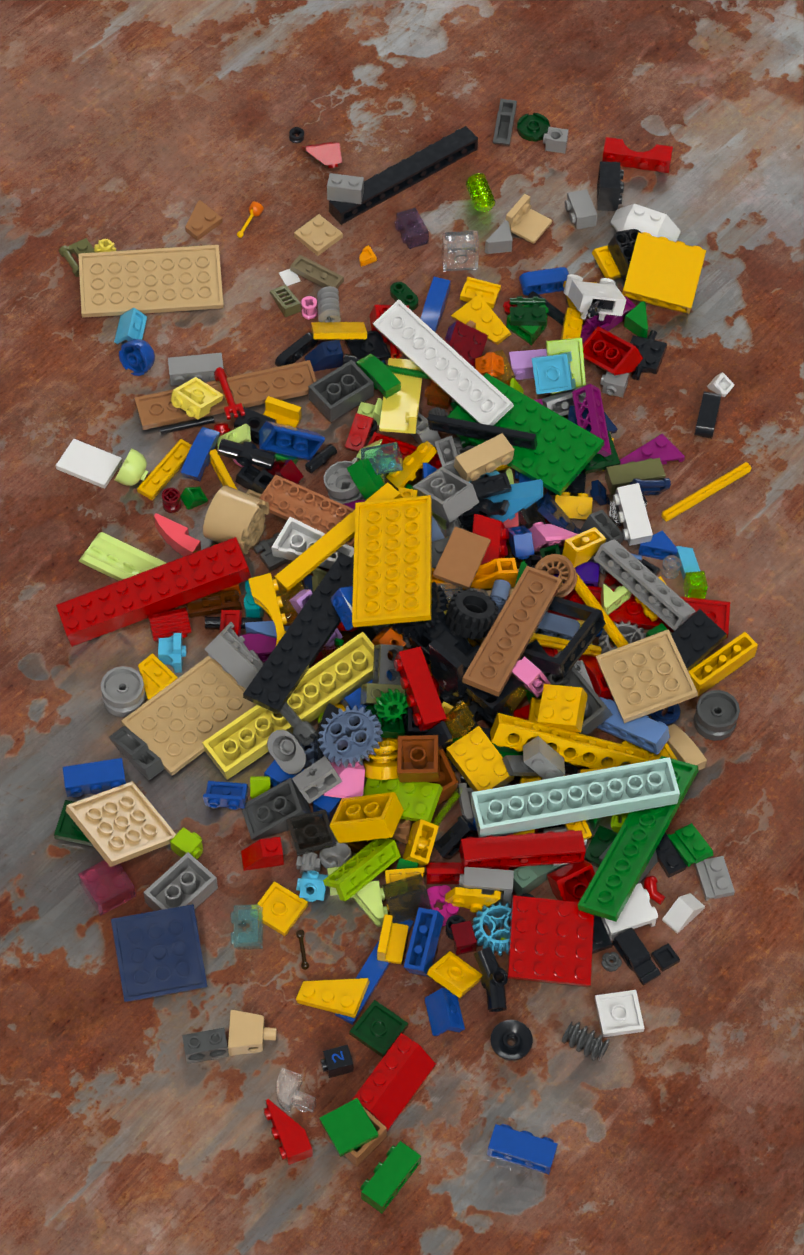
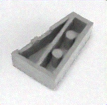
(234, 656)

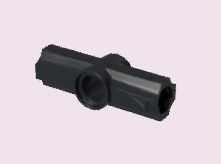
(246, 454)

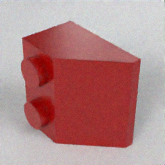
(571, 881)

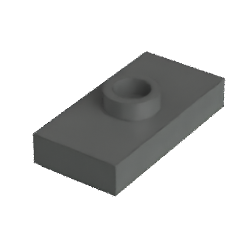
(516, 766)

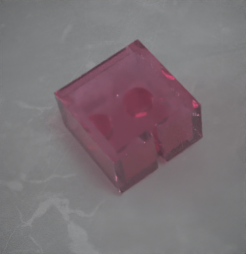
(106, 886)

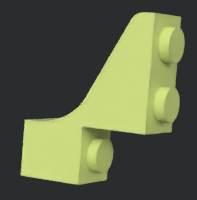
(369, 899)

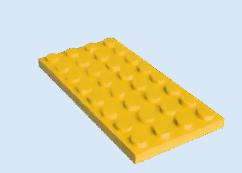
(392, 561)

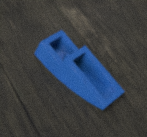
(435, 302)
(199, 455)

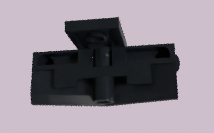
(449, 661)

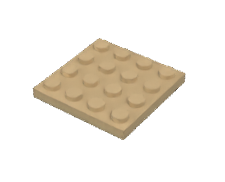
(646, 676)
(121, 823)

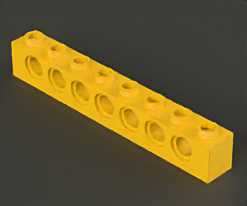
(563, 739)

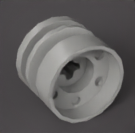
(340, 484)

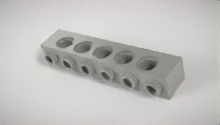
(644, 584)

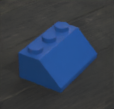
(289, 440)

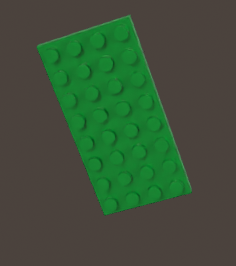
(561, 445)

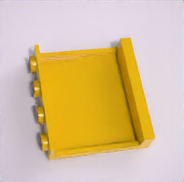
(664, 272)

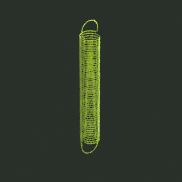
(442, 812)

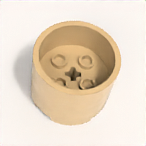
(235, 515)

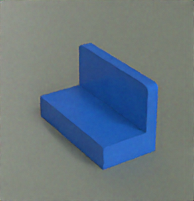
(444, 1012)

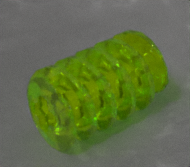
(480, 192)

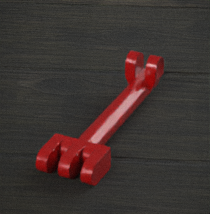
(220, 375)

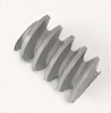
(328, 304)

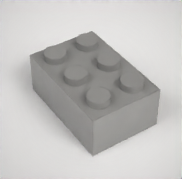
(448, 492)
(181, 885)

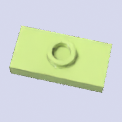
(238, 435)

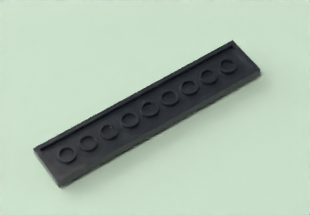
(301, 641)

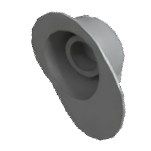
(286, 751)

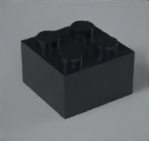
(609, 186)

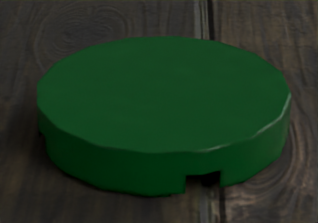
(532, 127)

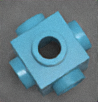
(312, 886)

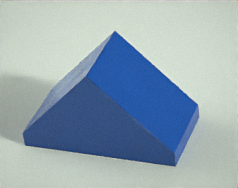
(658, 547)

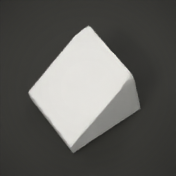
(721, 384)

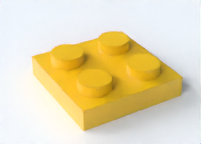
(281, 908)
(454, 974)

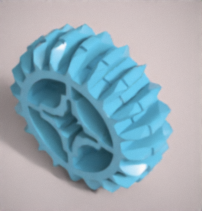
(489, 918)

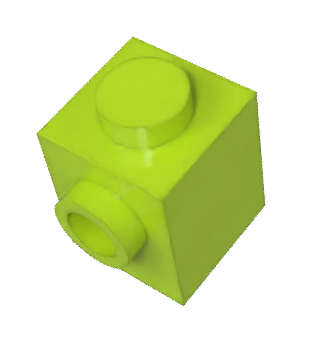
(187, 842)

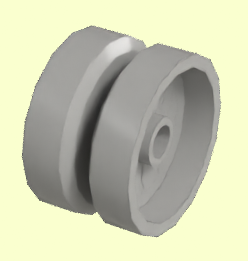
(122, 691)

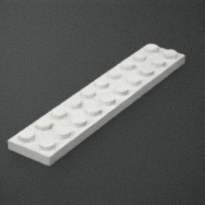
(443, 364)

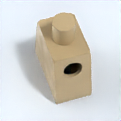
(248, 1033)

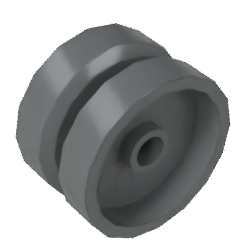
(716, 715)

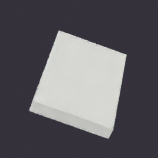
(89, 463)

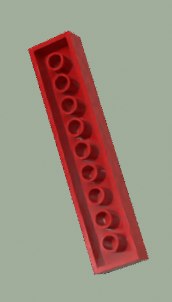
(153, 591)

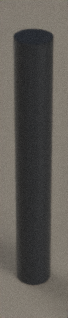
(188, 424)

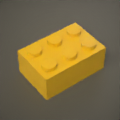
(479, 761)
(366, 817)

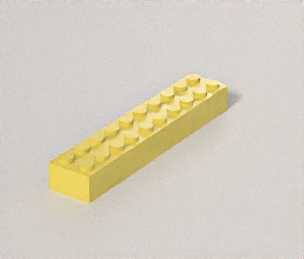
(323, 683)

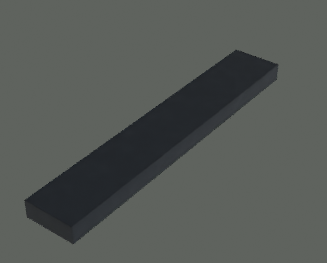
(481, 431)

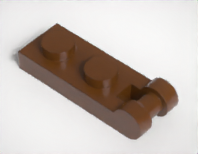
(214, 603)

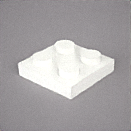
(619, 1013)

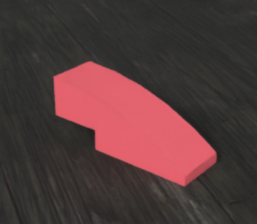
(176, 536)

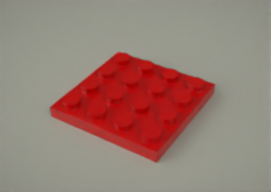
(550, 941)

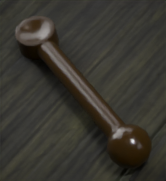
(300, 935)

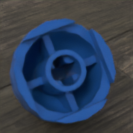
(137, 356)

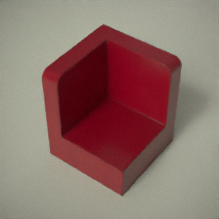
(463, 937)

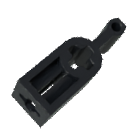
(486, 508)
(636, 956)

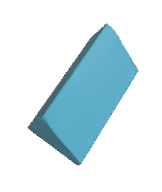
(688, 560)

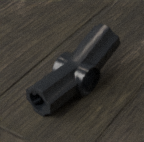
(492, 980)

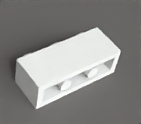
(633, 514)

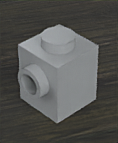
(613, 384)

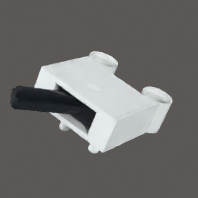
(595, 298)

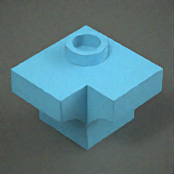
(172, 651)

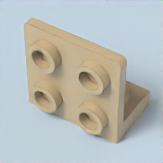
(527, 222)

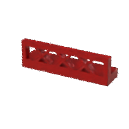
(445, 872)

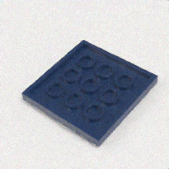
(159, 953)

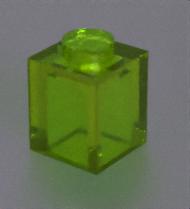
(695, 585)

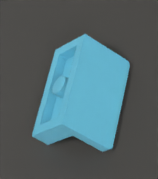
(130, 326)

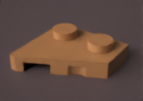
(202, 221)

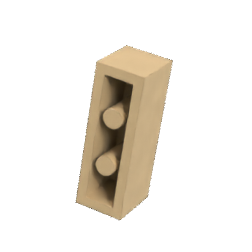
(484, 458)

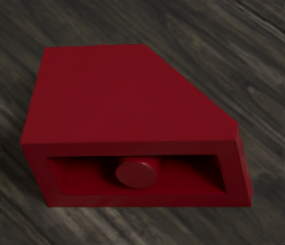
(287, 470)

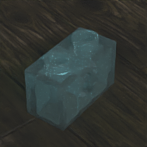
(253, 936)

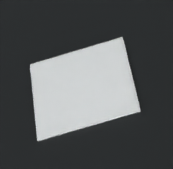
(289, 277)

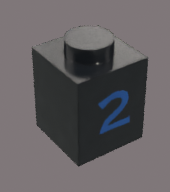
(337, 1061)

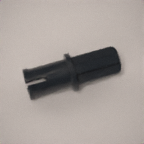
(320, 458)

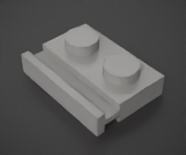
(714, 878)

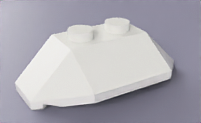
(645, 220)

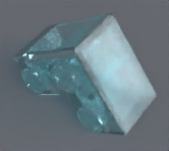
(384, 458)

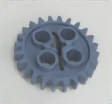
(345, 723)

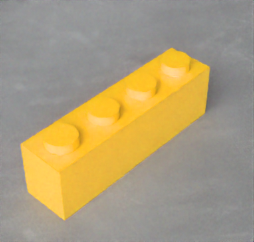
(723, 662)

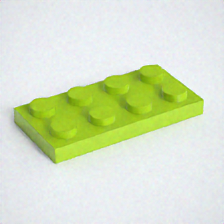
(416, 798)

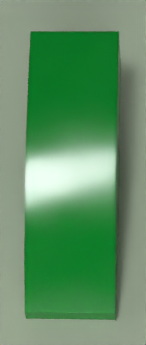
(380, 374)
(365, 477)

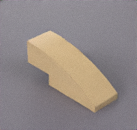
(685, 748)

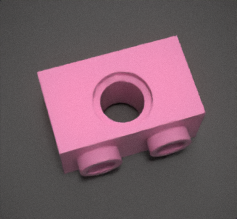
(531, 676)

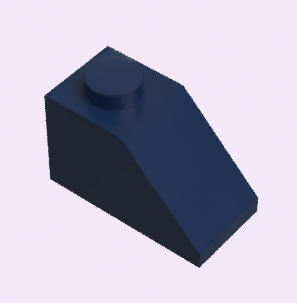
(326, 356)

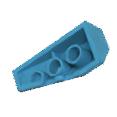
(520, 497)

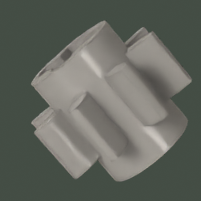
(308, 862)

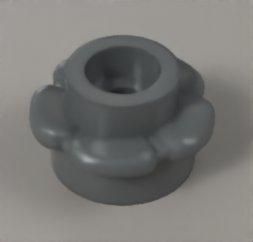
(608, 965)

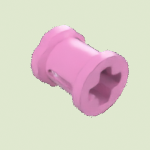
(309, 303)

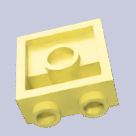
(195, 398)

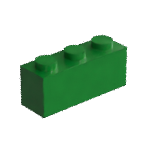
(390, 1176)

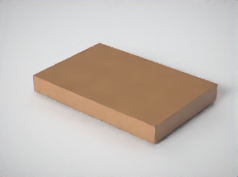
(461, 558)

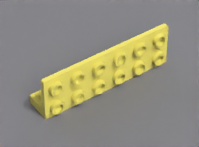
(401, 409)

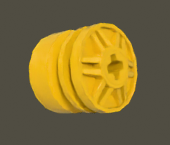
(383, 764)

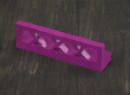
(596, 414)

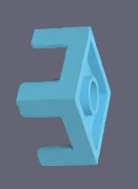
(553, 373)

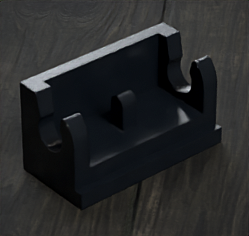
(450, 842)

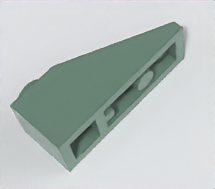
(530, 877)

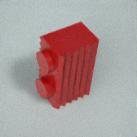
(170, 622)

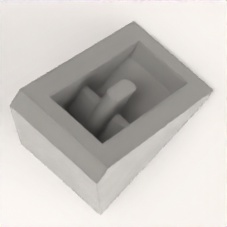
(500, 240)

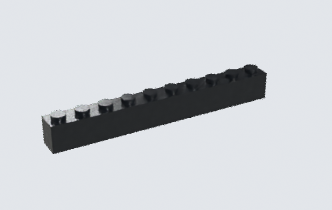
(407, 173)

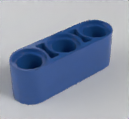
(544, 280)

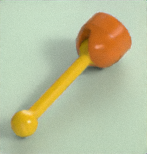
(255, 209)

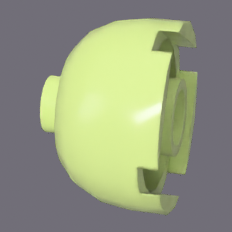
(132, 469)

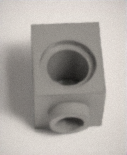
(556, 139)

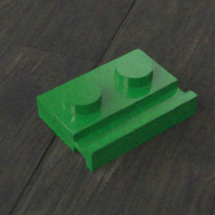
(690, 845)

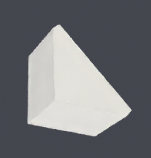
(682, 912)

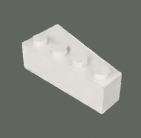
(298, 537)

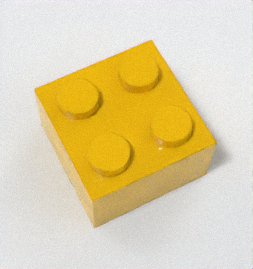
(563, 707)

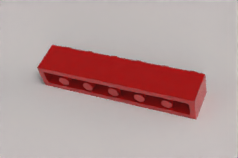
(522, 850)

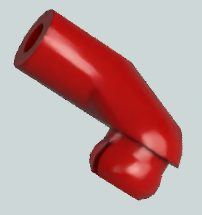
(651, 886)

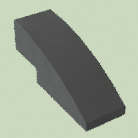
(505, 122)
(137, 752)

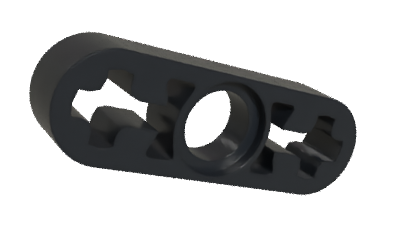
(296, 350)

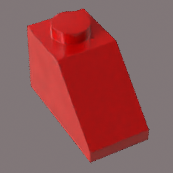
(263, 854)

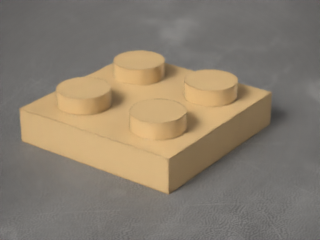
(318, 235)

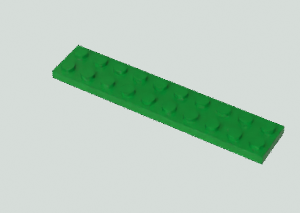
(632, 852)

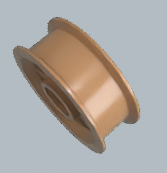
(559, 560)

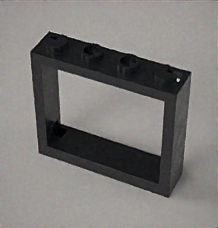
(578, 644)

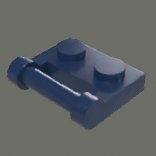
(652, 487)

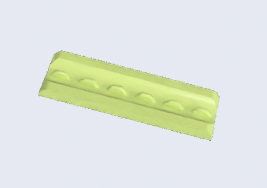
(117, 558)

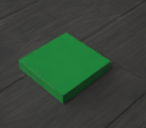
(348, 1127)

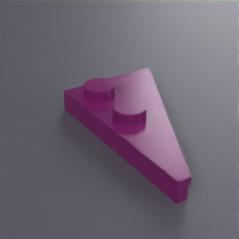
(656, 448)

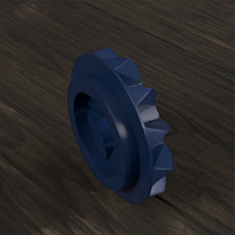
(670, 717)

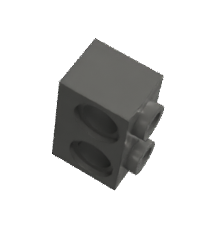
(383, 664)
(205, 1045)

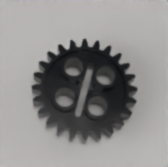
(437, 607)

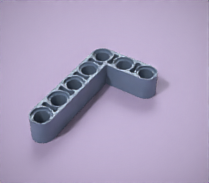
(550, 625)

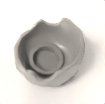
(335, 856)

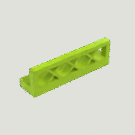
(366, 866)

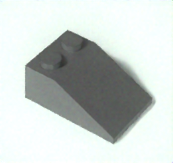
(268, 812)

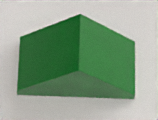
(637, 320)

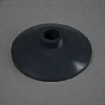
(513, 1031)

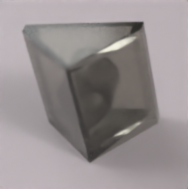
(405, 897)

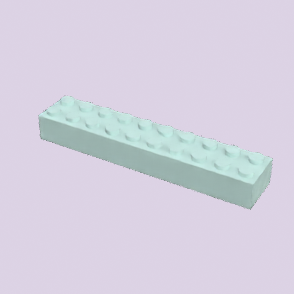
(575, 797)

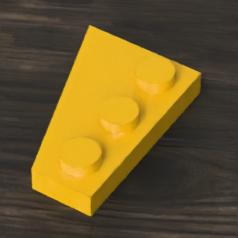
(485, 319)
(411, 464)
(335, 996)

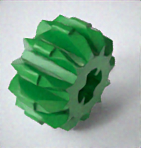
(391, 705)

